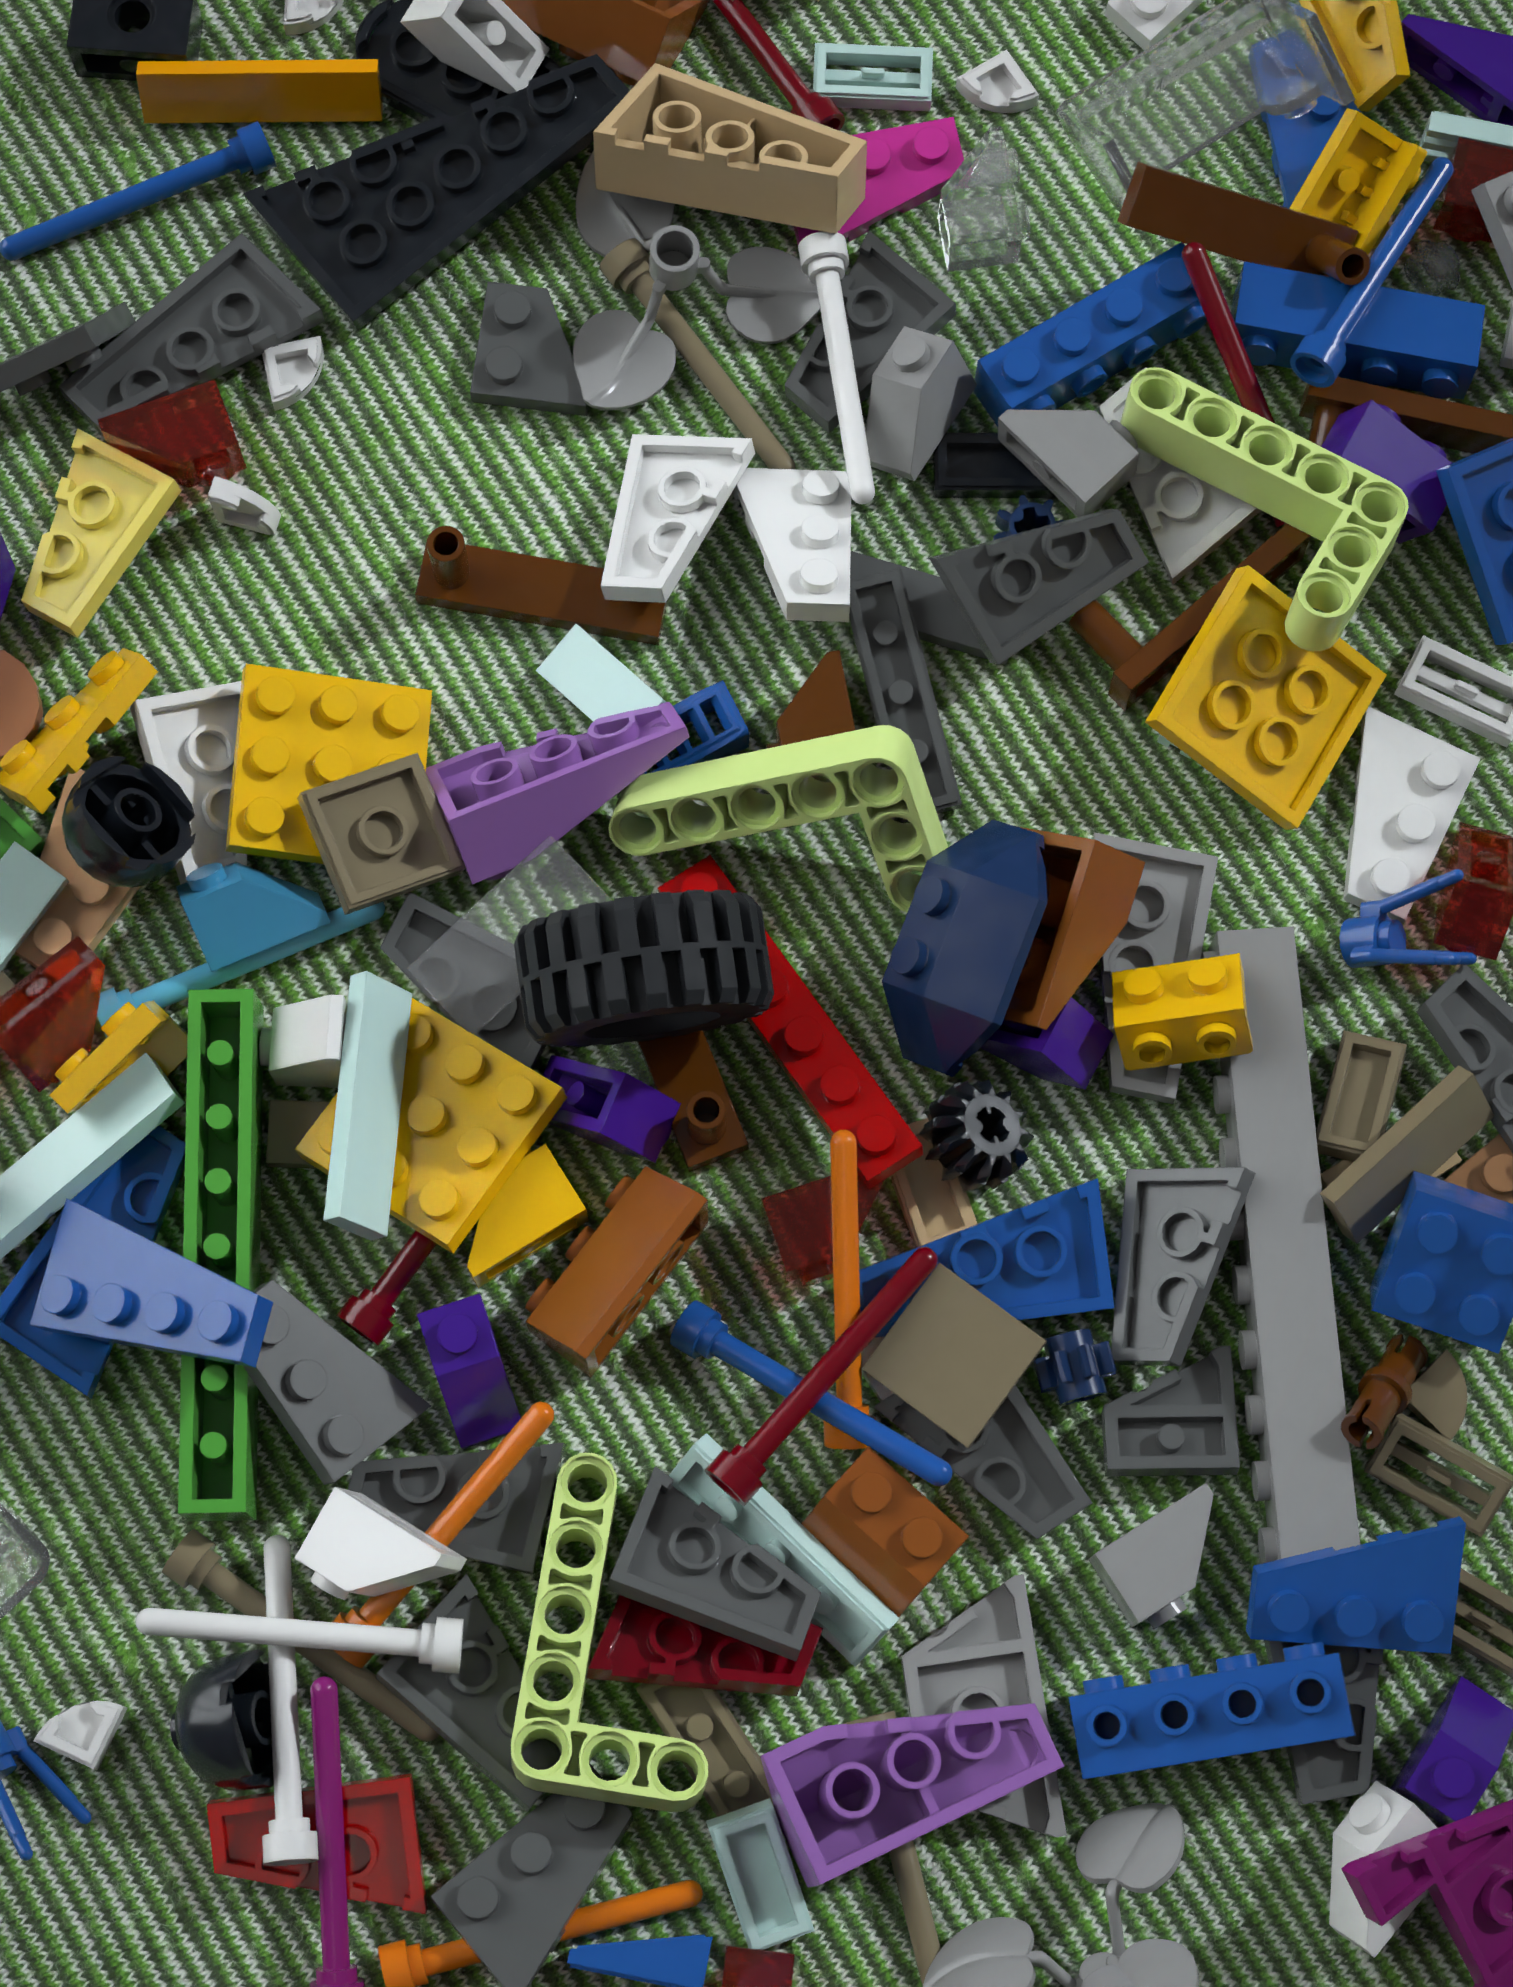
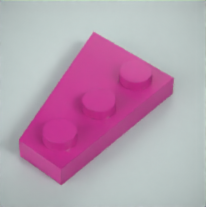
(902, 171)

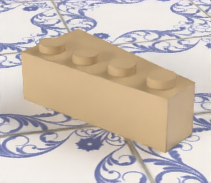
(728, 154)

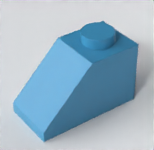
(246, 911)

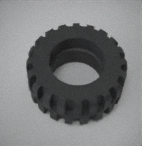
(643, 968)

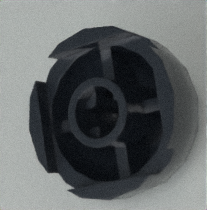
(127, 823)
(226, 1722)

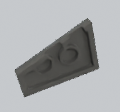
(879, 300)
(1008, 1462)
(504, 1529)

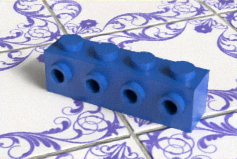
(1092, 339)
(1398, 342)
(1211, 1714)

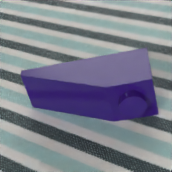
(1464, 63)

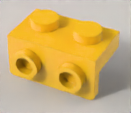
(1361, 178)
(1181, 1012)
(129, 1035)

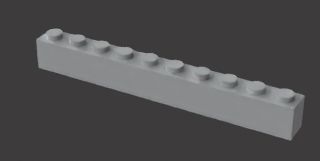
(1284, 1262)

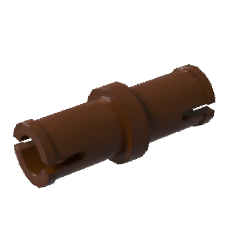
(1384, 1391)

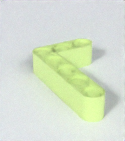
(1282, 478)
(793, 801)
(570, 1656)

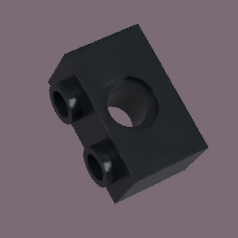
(105, 49)

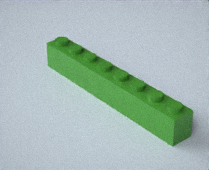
(224, 1236)

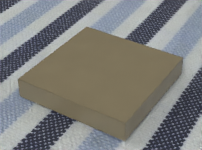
(381, 833)
(954, 1355)

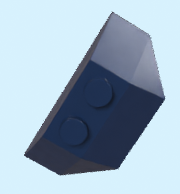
(965, 944)

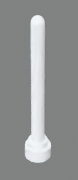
(824, 261)
(433, 1644)
(289, 1834)

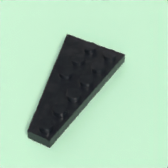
(424, 192)

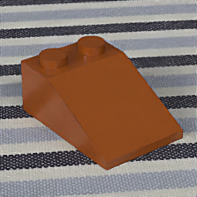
(1086, 909)

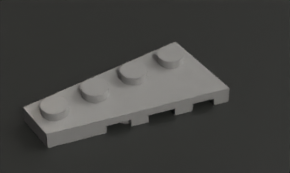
(1162, 928)

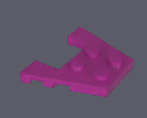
(1469, 1879)

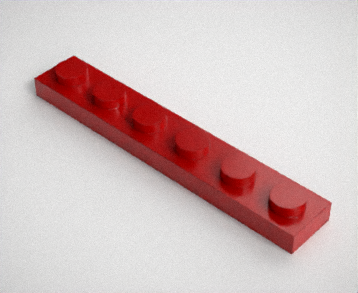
(819, 1056)

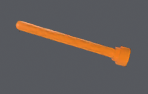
(845, 1274)
(458, 1513)
(412, 1965)

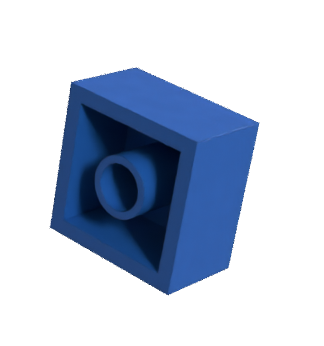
(1449, 1263)

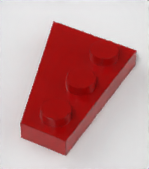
(378, 1836)

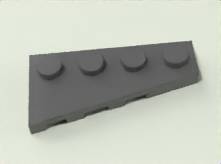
(195, 333)
(1477, 1034)

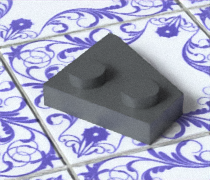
(74, 347)
(1176, 1424)

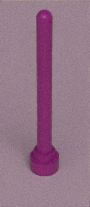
(336, 1965)

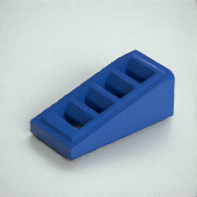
(725, 744)
(657, 1961)

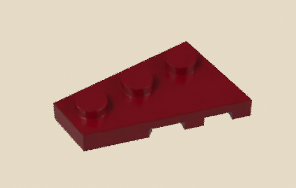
(670, 1651)

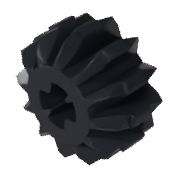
(976, 1135)

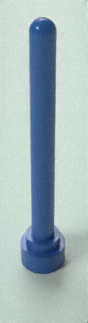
(245, 152)
(1322, 354)
(703, 1334)

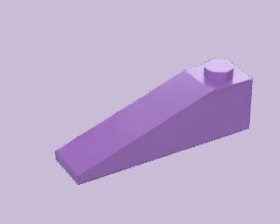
(514, 799)
(880, 1784)

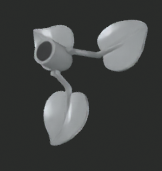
(624, 360)
(1124, 1849)

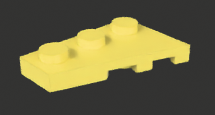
(98, 529)

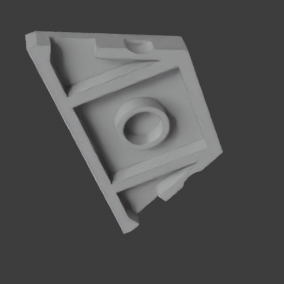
(982, 1663)

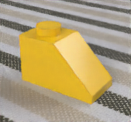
(525, 1216)

